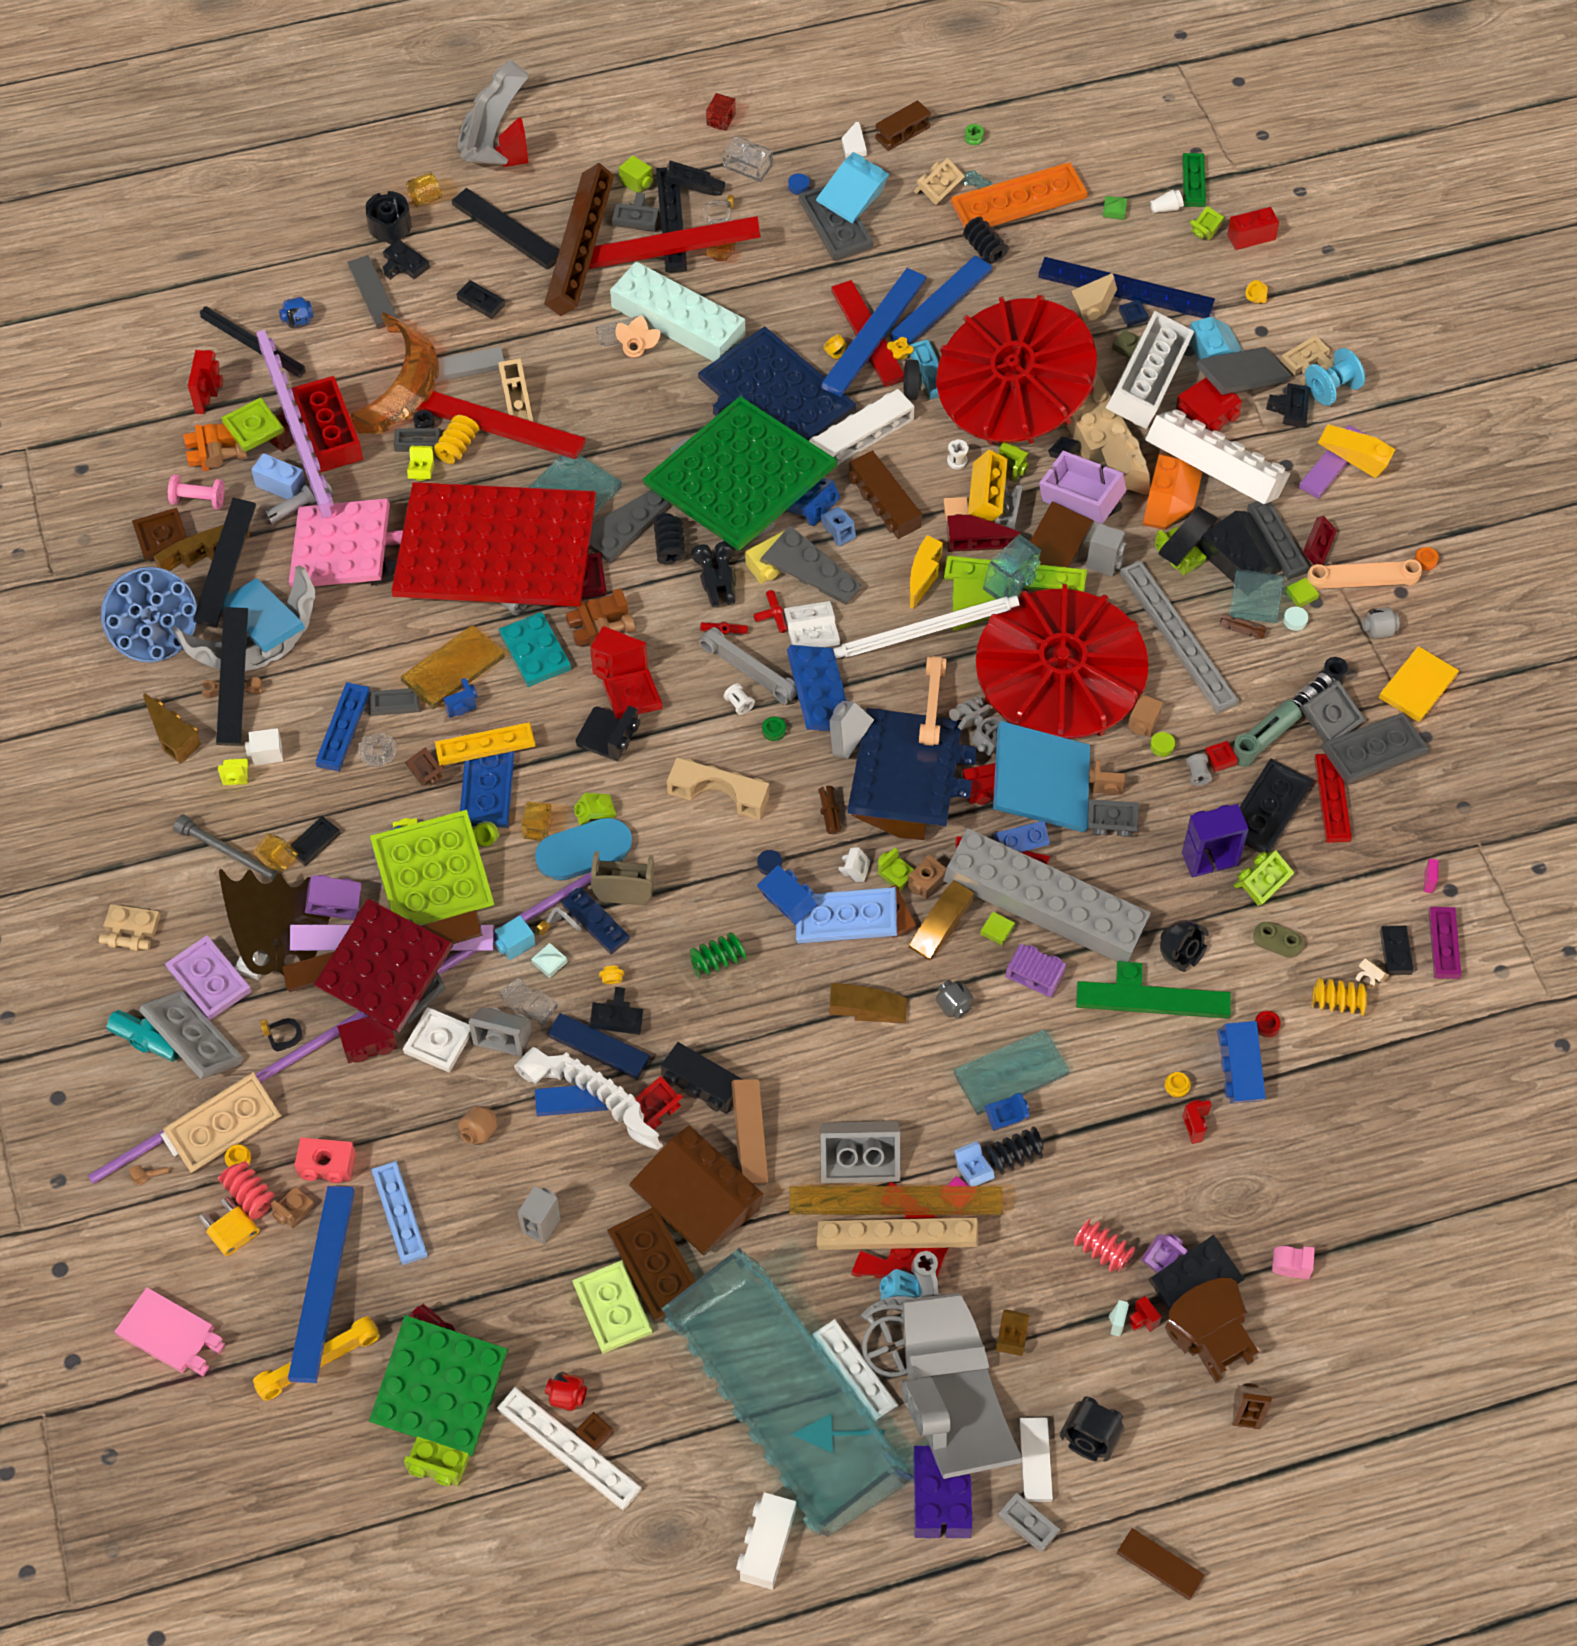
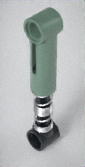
(1286, 713)

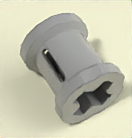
(1199, 771)

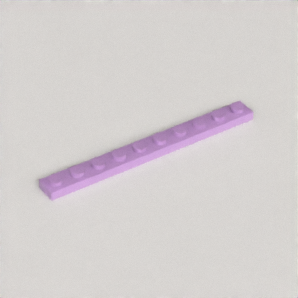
(297, 429)

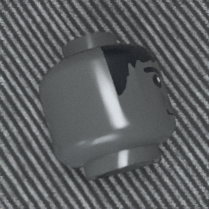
(954, 998)

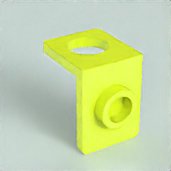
(234, 772)

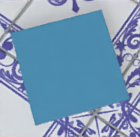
(1041, 777)

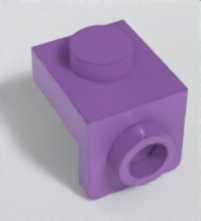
(1163, 1252)

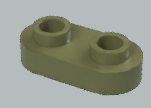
(1277, 940)

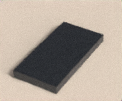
(1272, 804)

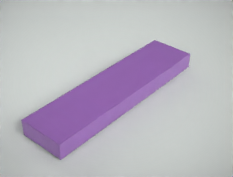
(1324, 472)

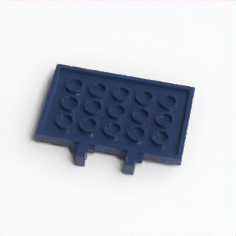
(777, 383)
(906, 778)

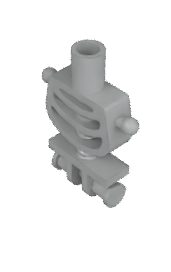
(974, 713)

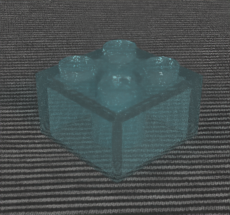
(1012, 569)

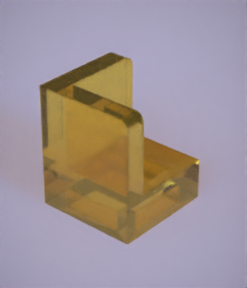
(536, 821)
(275, 852)

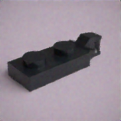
(693, 179)

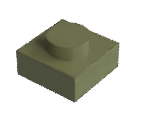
(1125, 343)

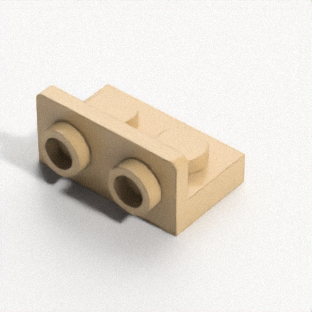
(940, 181)

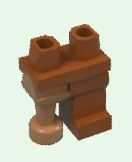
(598, 613)

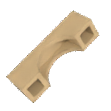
(691, 778)

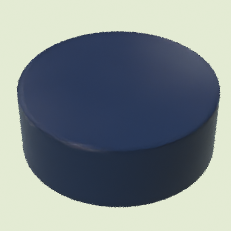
(768, 861)

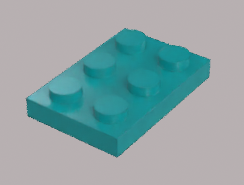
(535, 649)

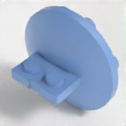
(143, 609)

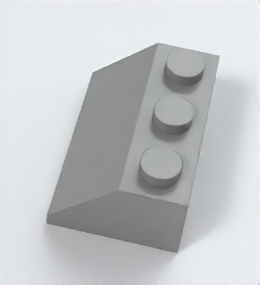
(860, 1152)

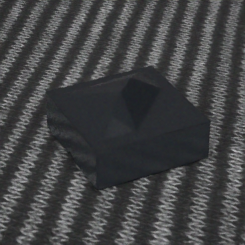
(1064, 444)

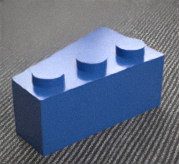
(1241, 1062)

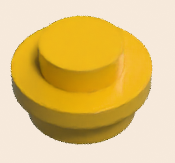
(611, 975)
(1177, 1084)
(237, 1154)

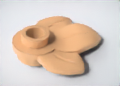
(637, 334)

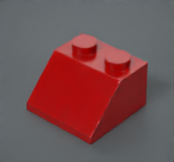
(617, 654)

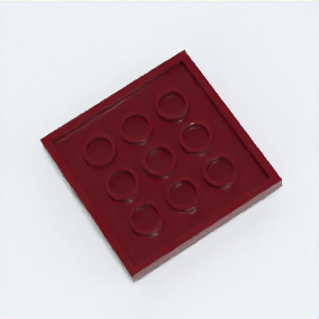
(383, 965)

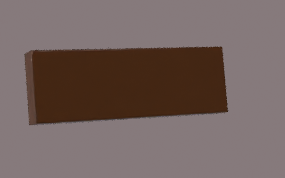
(1160, 1564)

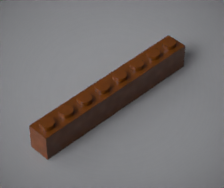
(579, 239)

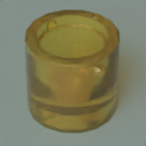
(424, 189)

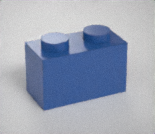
(787, 894)

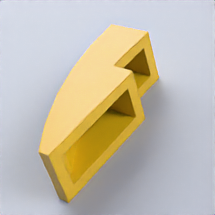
(924, 569)

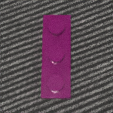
(1444, 942)

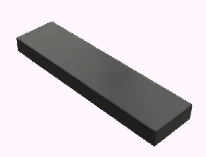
(371, 289)
(1278, 539)

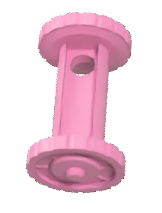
(177, 490)

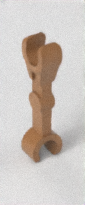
(253, 686)

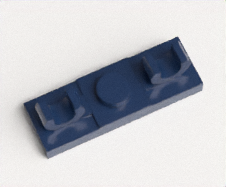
(595, 920)

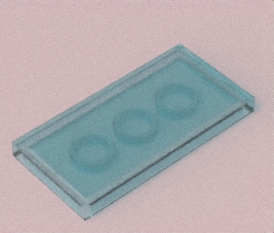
(1011, 1070)

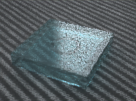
(1256, 596)

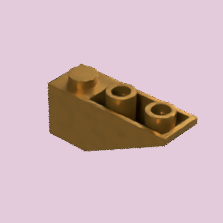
(175, 736)

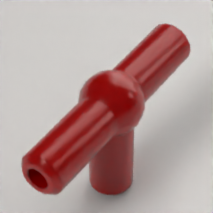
(775, 611)
(725, 627)

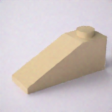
(515, 389)

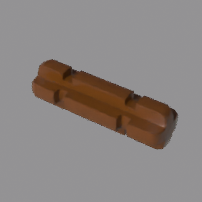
(1243, 626)

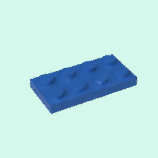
(816, 684)

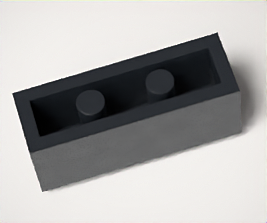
(699, 1077)

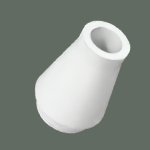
(1167, 202)

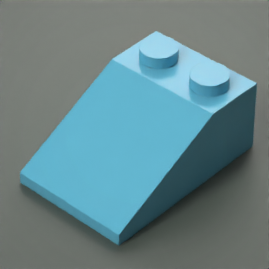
(853, 187)

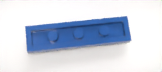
(342, 727)

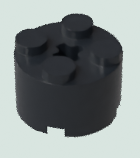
(388, 216)
(1092, 1429)

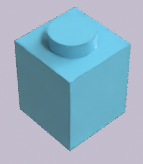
(514, 938)

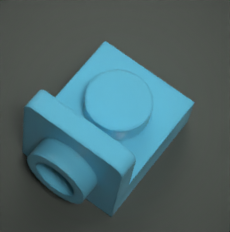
(900, 1284)

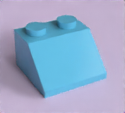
(1212, 338)

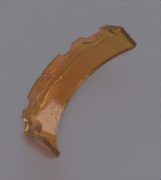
(409, 389)

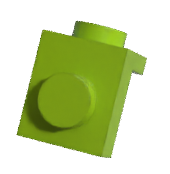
(1207, 224)
(1016, 460)
(594, 807)

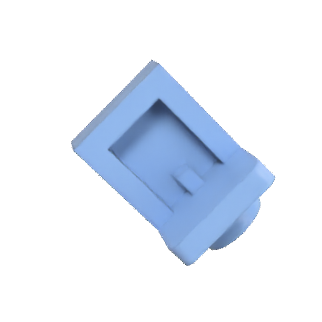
(973, 1165)

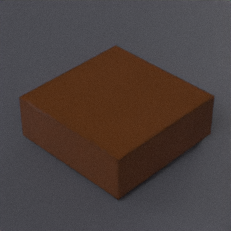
(594, 1431)

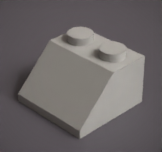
(500, 1031)

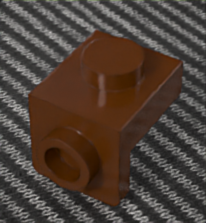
(425, 767)

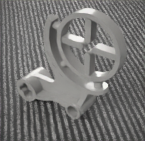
(929, 1287)

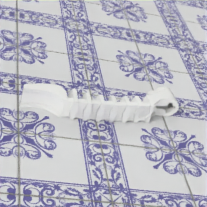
(624, 1108)

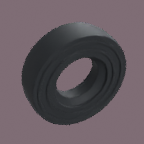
(911, 379)

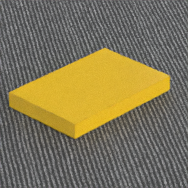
(1418, 684)

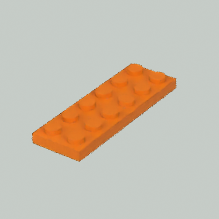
(1021, 196)

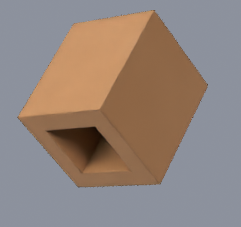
(1145, 715)

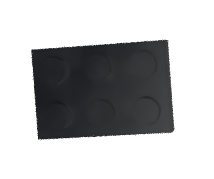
(1197, 1266)

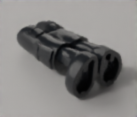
(716, 580)

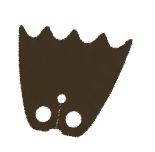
(264, 913)

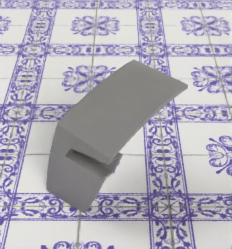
(951, 1388)

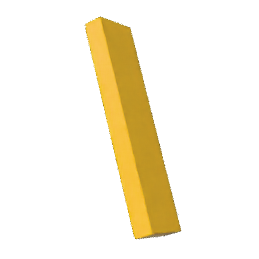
(484, 744)

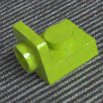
(894, 869)

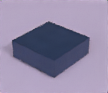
(1133, 313)

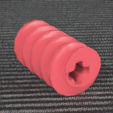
(247, 1189)
(1103, 1246)

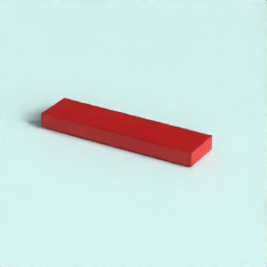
(1332, 801)

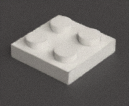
(438, 1039)

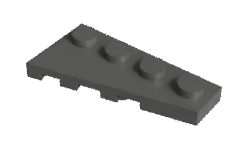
(803, 560)

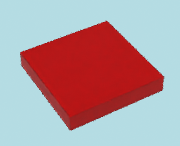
(632, 689)

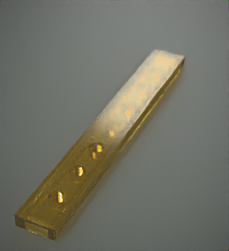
(896, 1200)

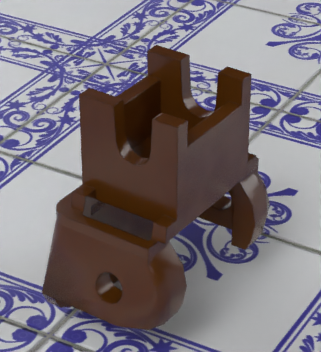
(1212, 1320)

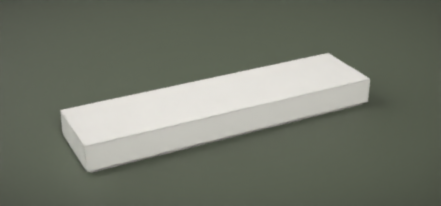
(855, 1371)

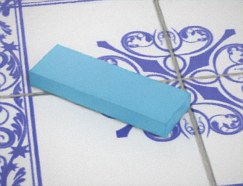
(928, 366)

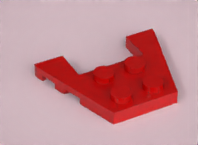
(898, 1258)

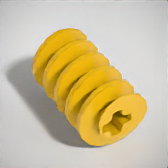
(456, 439)
(1339, 995)

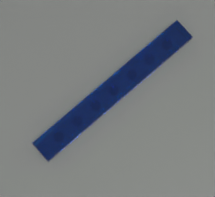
(1129, 288)

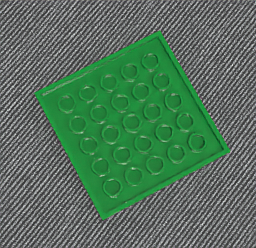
(739, 473)

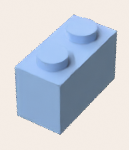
(278, 477)

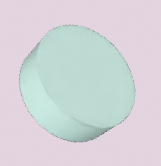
(1295, 618)

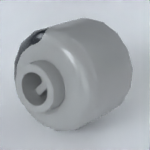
(1381, 622)

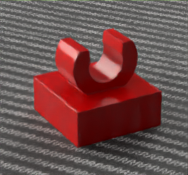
(1145, 1315)

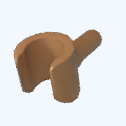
(140, 1177)

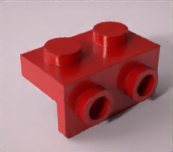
(656, 1101)

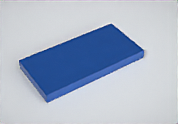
(488, 789)

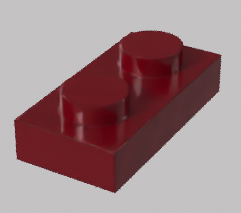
(1319, 541)

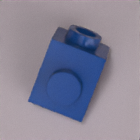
(462, 701)
(1007, 1112)

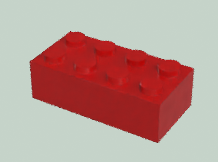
(327, 423)

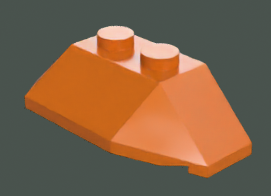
(1171, 491)

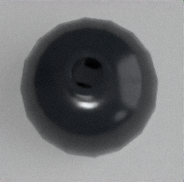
(1183, 944)

